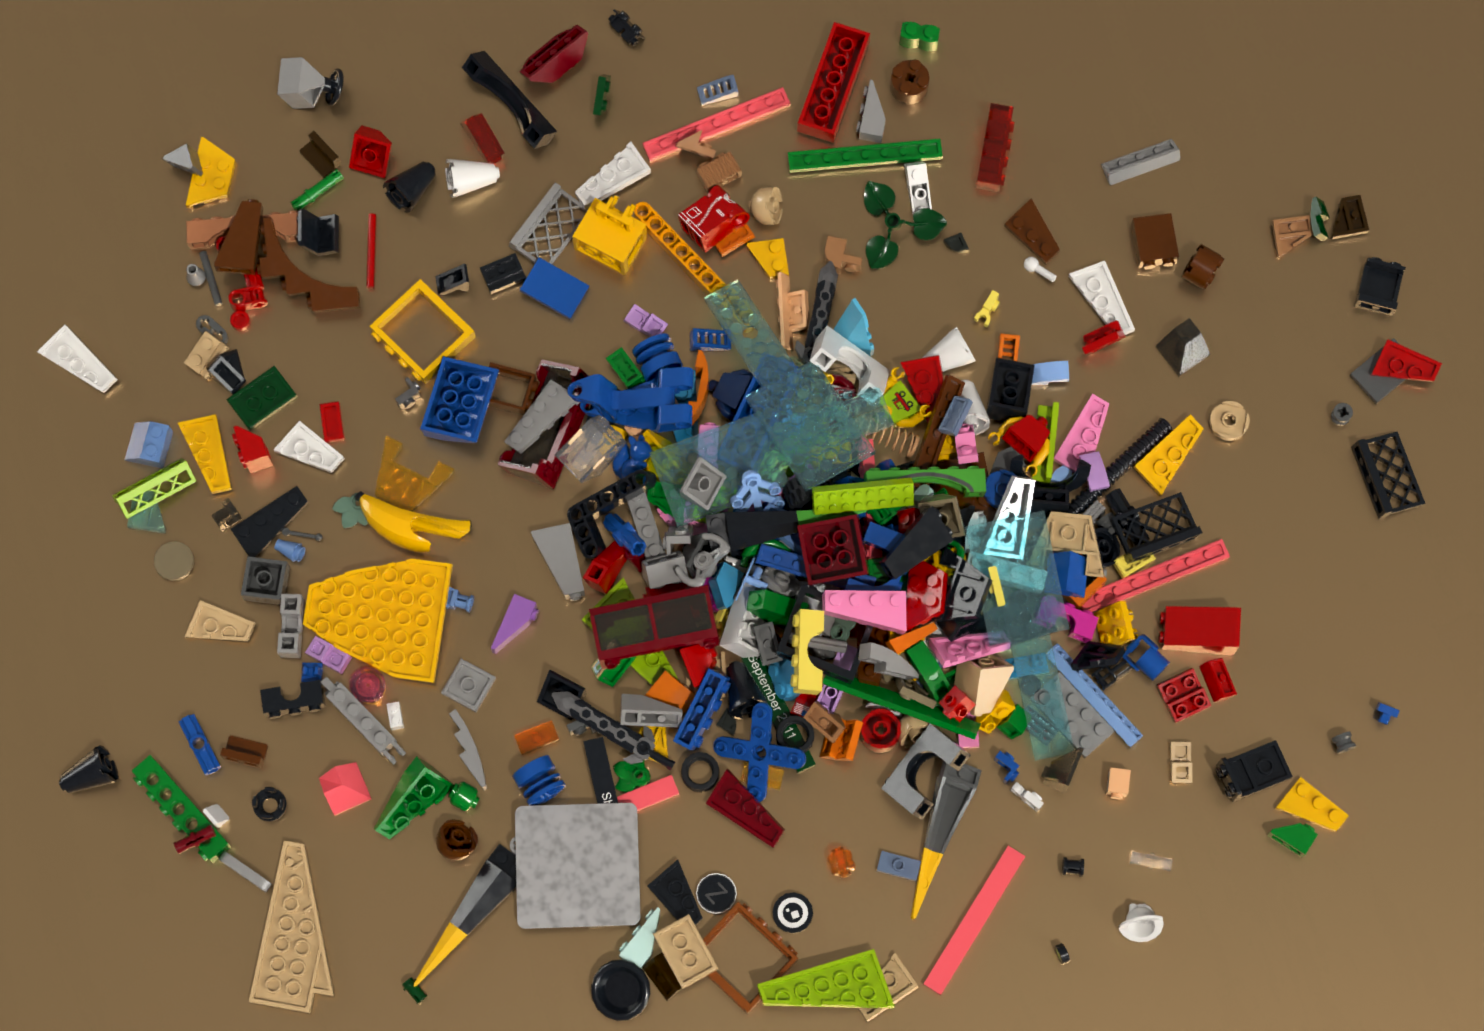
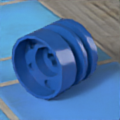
(656, 354)
(541, 784)

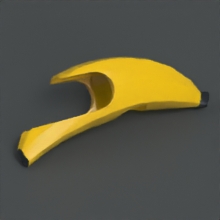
(400, 524)

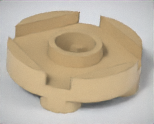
(1220, 427)

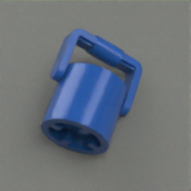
(1151, 662)

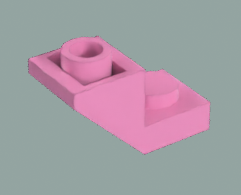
(966, 444)

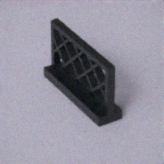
(1375, 483)
(1157, 544)

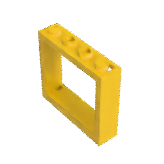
(404, 360)

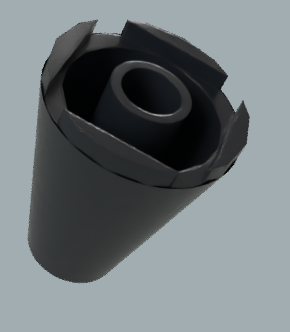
(409, 186)
(743, 691)
(90, 772)

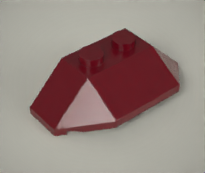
(556, 56)

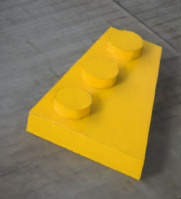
(1309, 804)

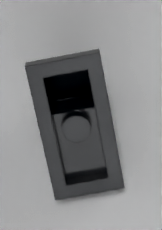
(452, 280)

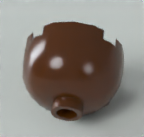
(456, 840)

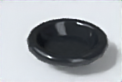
(620, 990)

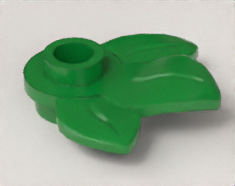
(628, 775)

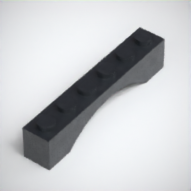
(487, 73)

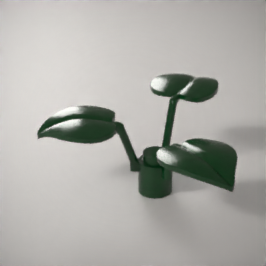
(882, 251)

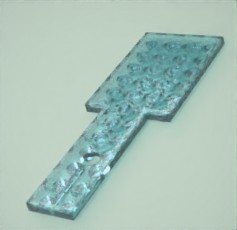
(793, 402)
(740, 448)
(1032, 611)

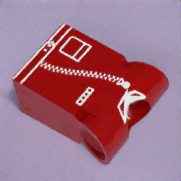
(712, 218)

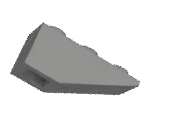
(873, 119)

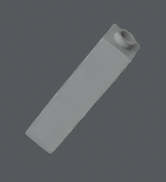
(560, 555)

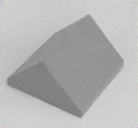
(702, 484)

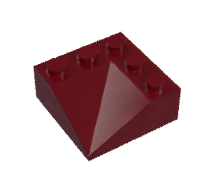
(833, 549)

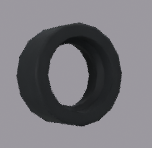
(800, 721)
(702, 757)

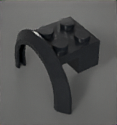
(1052, 495)

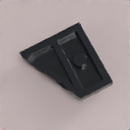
(1097, 655)

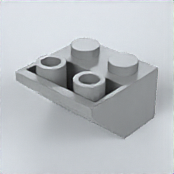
(661, 570)

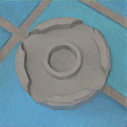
(781, 581)

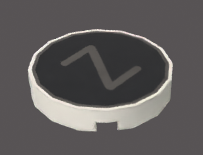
(716, 893)

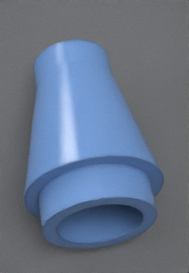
(291, 550)

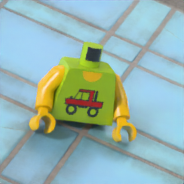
(901, 404)

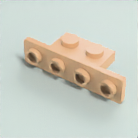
(793, 310)

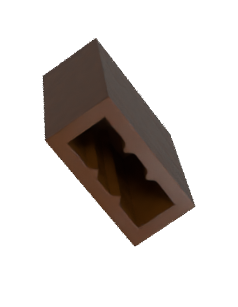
(1155, 241)

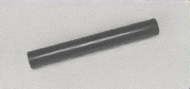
(210, 278)

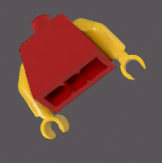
(1027, 437)

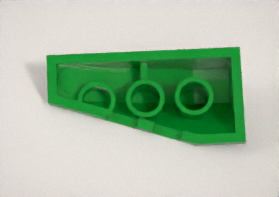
(415, 792)

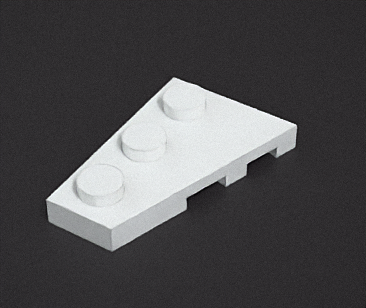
(309, 448)

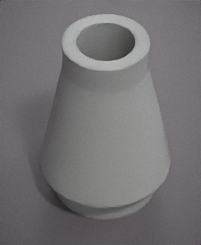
(195, 275)

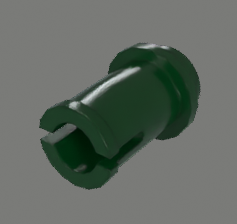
(416, 992)

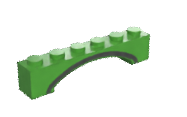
(967, 481)

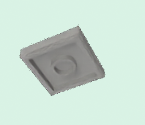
(468, 685)

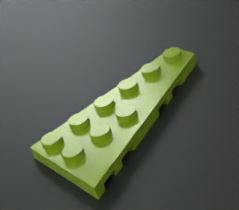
(649, 665)
(840, 983)

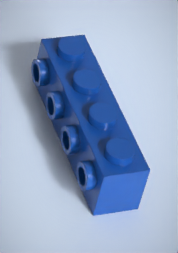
(701, 709)

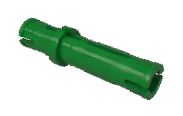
(314, 192)

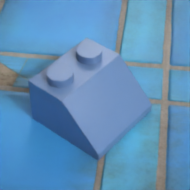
(149, 444)

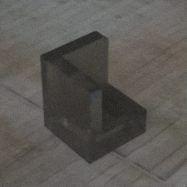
(226, 516)

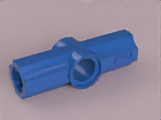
(624, 534)
(194, 734)

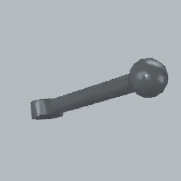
(286, 532)

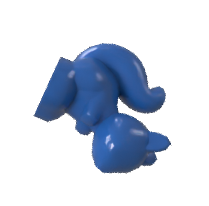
(638, 451)

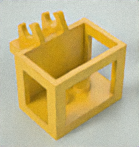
(610, 235)

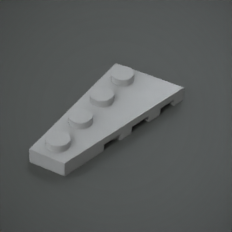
(541, 415)

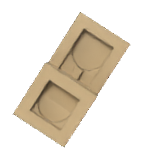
(1180, 761)

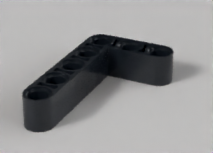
(604, 505)

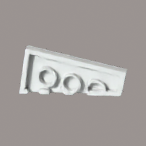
(619, 173)
(1102, 294)
(74, 356)

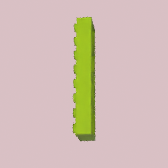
(863, 496)

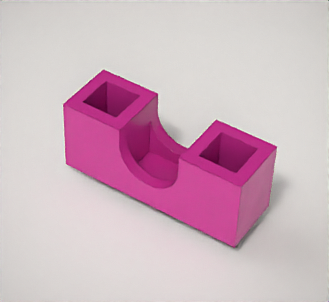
(1081, 623)

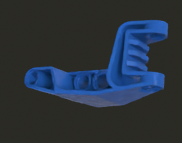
(642, 406)

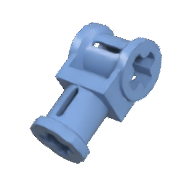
(458, 600)

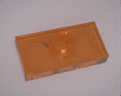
(536, 737)

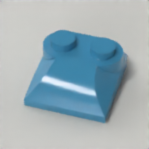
(781, 677)

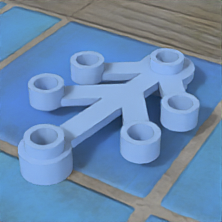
(751, 480)

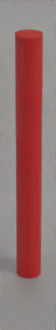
(371, 250)

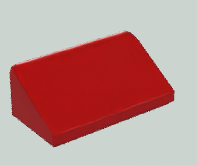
(1217, 679)

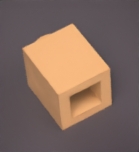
(1118, 783)

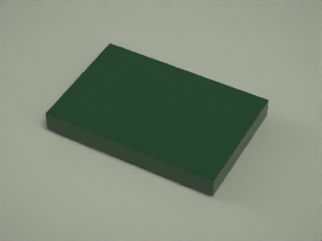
(262, 398)

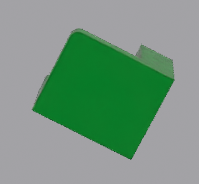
(1014, 723)

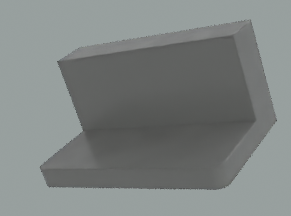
(766, 642)

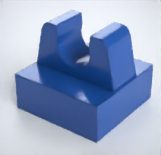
(312, 672)
(1386, 712)

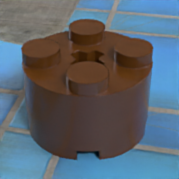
(908, 72)
(1202, 266)

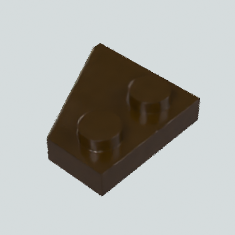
(1350, 218)

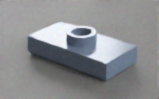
(955, 416)
(898, 866)

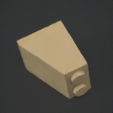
(983, 681)

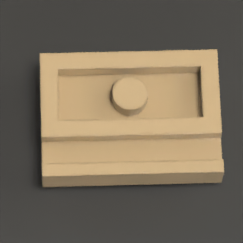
(205, 353)

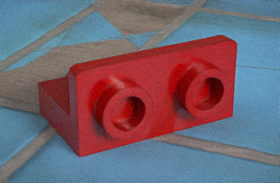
(1103, 337)

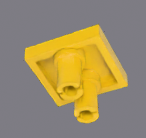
(1115, 624)

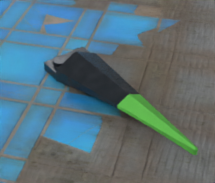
(757, 527)

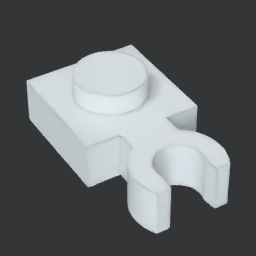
(1031, 799)

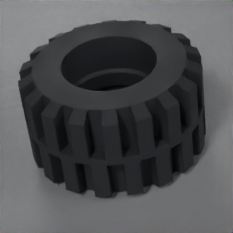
(797, 497)

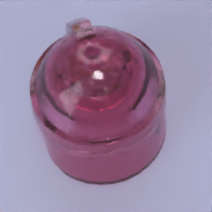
(358, 682)

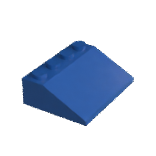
(459, 401)

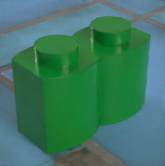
(919, 36)

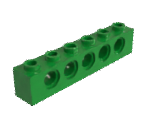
(149, 768)

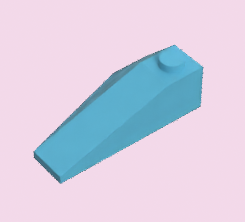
(854, 327)

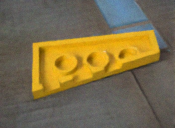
(207, 448)
(1164, 459)

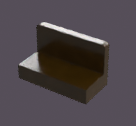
(320, 155)
(662, 976)

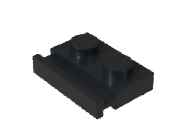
(503, 273)

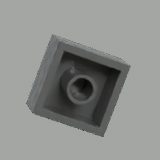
(265, 580)

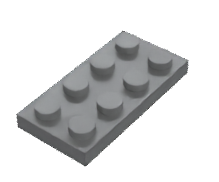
(1085, 723)

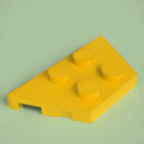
(216, 176)

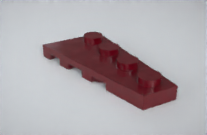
(740, 806)

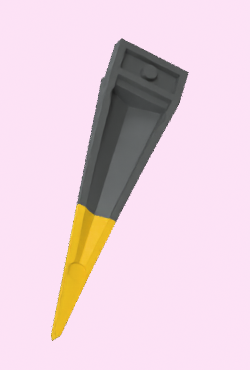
(950, 799)

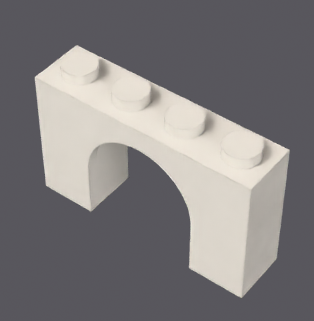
(832, 346)

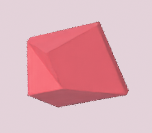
(344, 787)

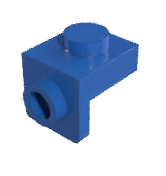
(1007, 762)

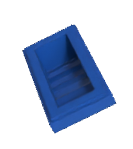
(702, 333)

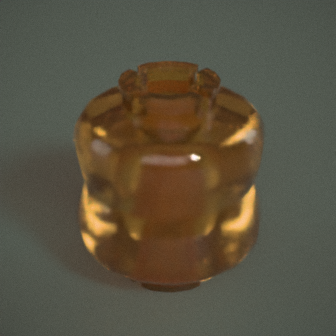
(841, 862)

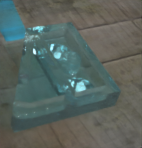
(148, 519)

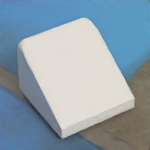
(216, 815)

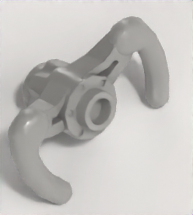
(705, 562)

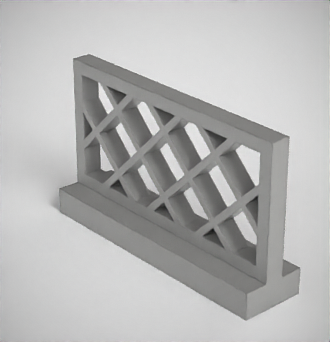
(535, 219)

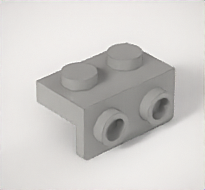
(677, 535)

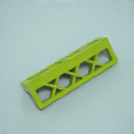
(1045, 470)
(151, 481)

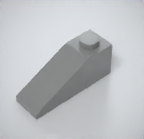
(645, 711)

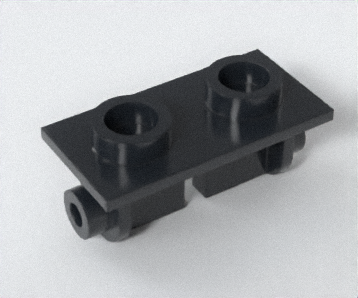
(621, 21)

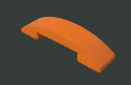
(701, 370)

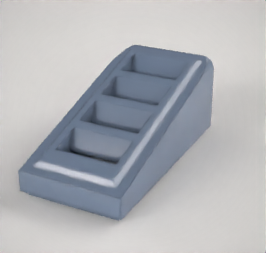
(727, 94)

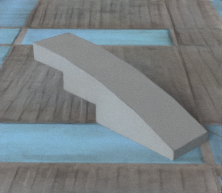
(470, 756)

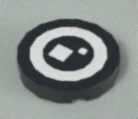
(792, 913)

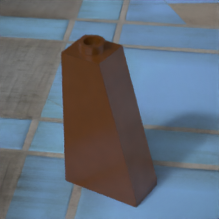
(241, 243)

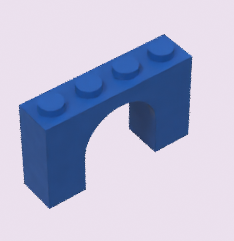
(882, 539)

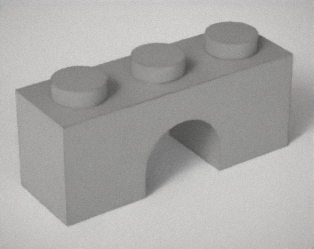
(292, 626)

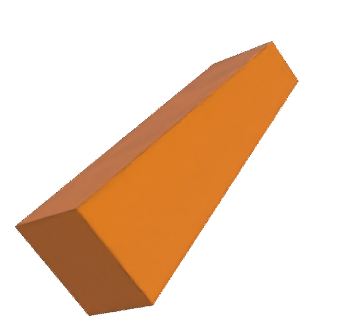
(906, 640)

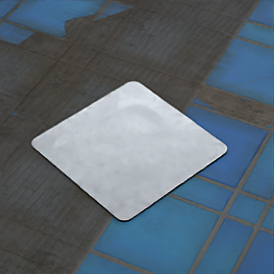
(577, 865)

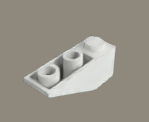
(918, 185)

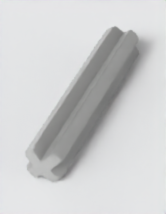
(824, 643)

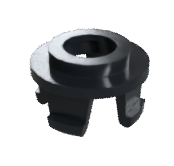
(262, 796)

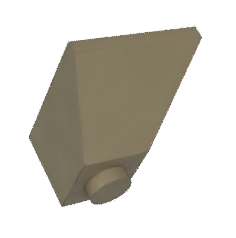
(949, 510)

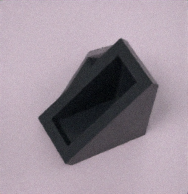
(228, 371)

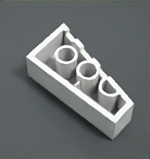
(1016, 499)
(738, 631)

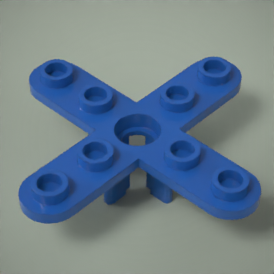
(747, 750)

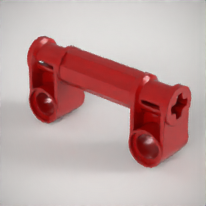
(254, 286)

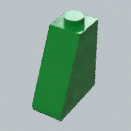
(771, 606)

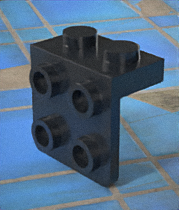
(318, 234)

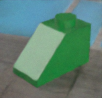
(1294, 837)

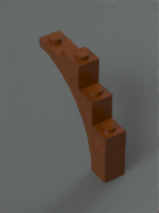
(277, 265)

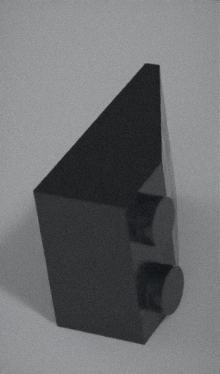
(1009, 390)

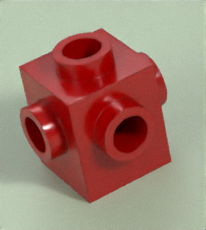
(956, 704)

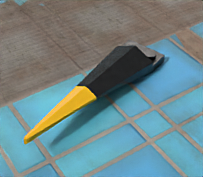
(487, 891)

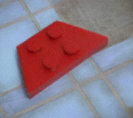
(925, 594)

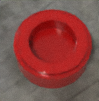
(240, 320)

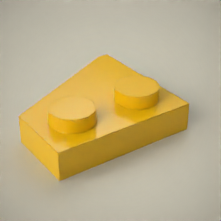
(770, 256)

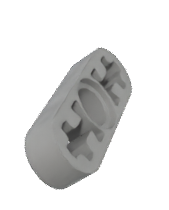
(245, 871)

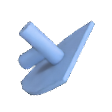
(754, 579)

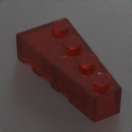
(995, 147)

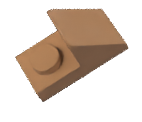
(691, 145)
(825, 722)

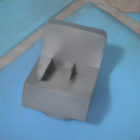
(409, 397)

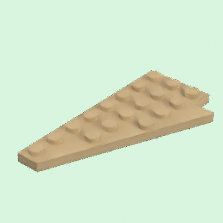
(292, 948)

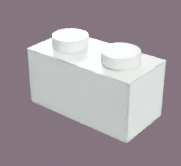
(395, 715)

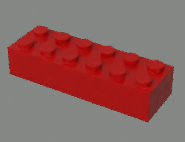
(833, 82)

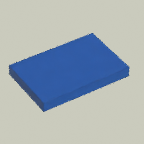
(554, 288)

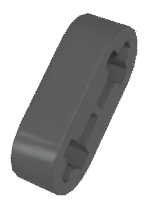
(215, 327)

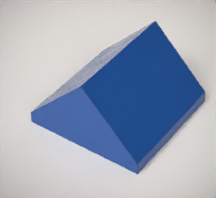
(1071, 573)

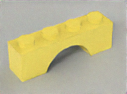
(806, 677)

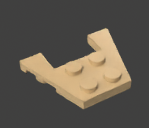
(1077, 535)

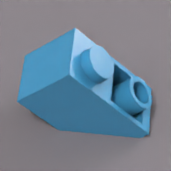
(724, 584)

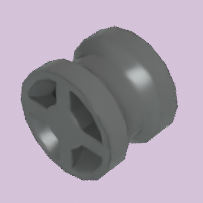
(1338, 417)
(1343, 742)

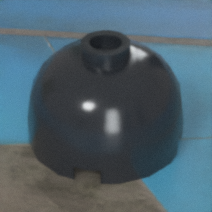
(1108, 546)

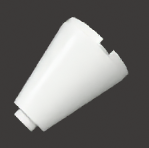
(469, 176)
(952, 351)
(977, 414)

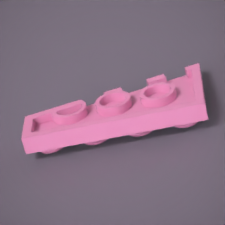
(1084, 433)
(964, 649)

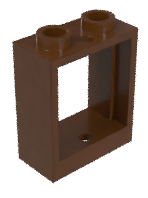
(519, 375)

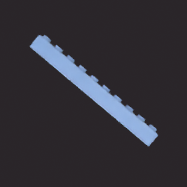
(1096, 698)

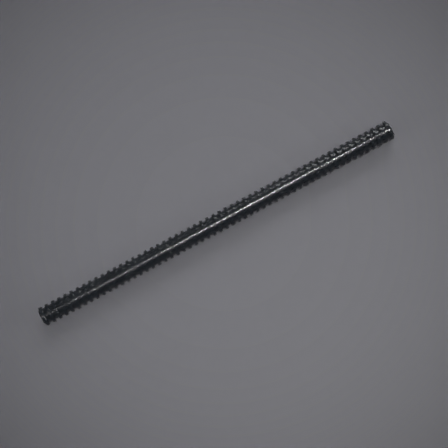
(1122, 464)

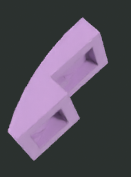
(644, 322)
(1098, 477)
(328, 655)

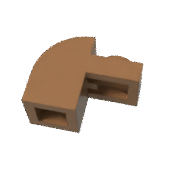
(835, 252)

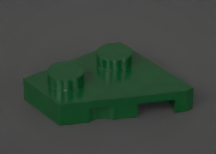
(603, 88)

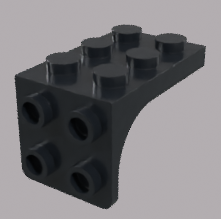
(1253, 771)

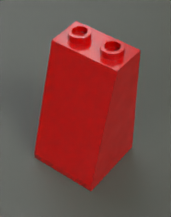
(1201, 629)

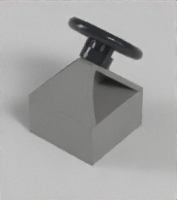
(302, 84)

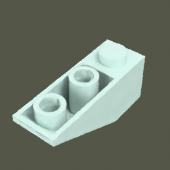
(641, 946)

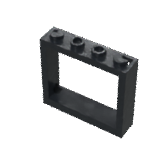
(828, 669)

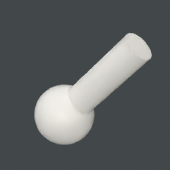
(1032, 264)

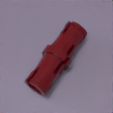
(194, 839)

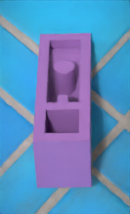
(517, 619)

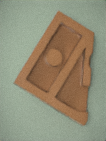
(1291, 232)

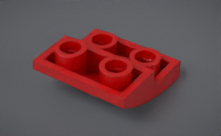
(1183, 695)

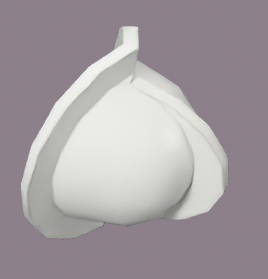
(1141, 923)

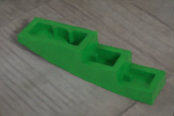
(625, 369)

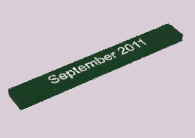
(779, 708)

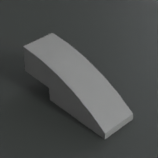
(886, 661)

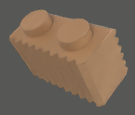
(718, 172)

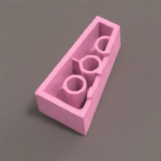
(872, 608)

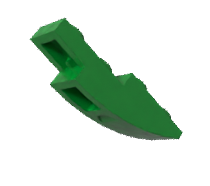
(929, 671)

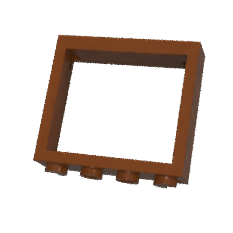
(774, 938)

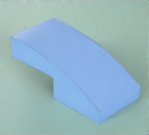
(1050, 372)

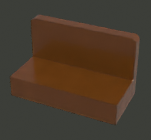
(245, 751)

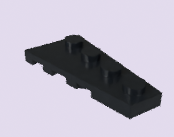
(264, 525)

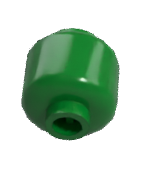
(463, 796)

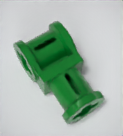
(883, 515)

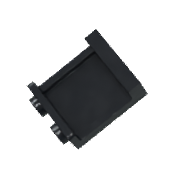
(1380, 286)

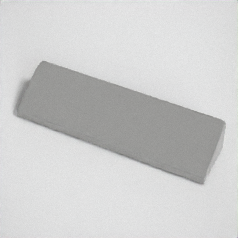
(1141, 161)

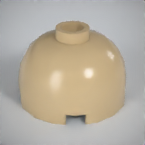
(766, 205)
(911, 730)

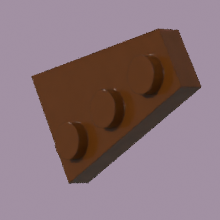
(1033, 232)

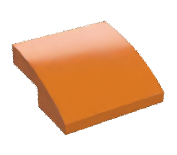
(672, 692)
(845, 745)

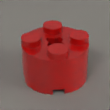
(869, 732)

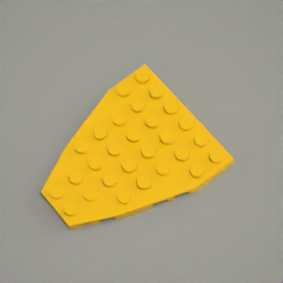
(385, 615)

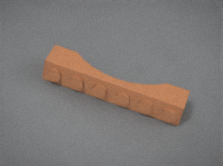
(205, 233)

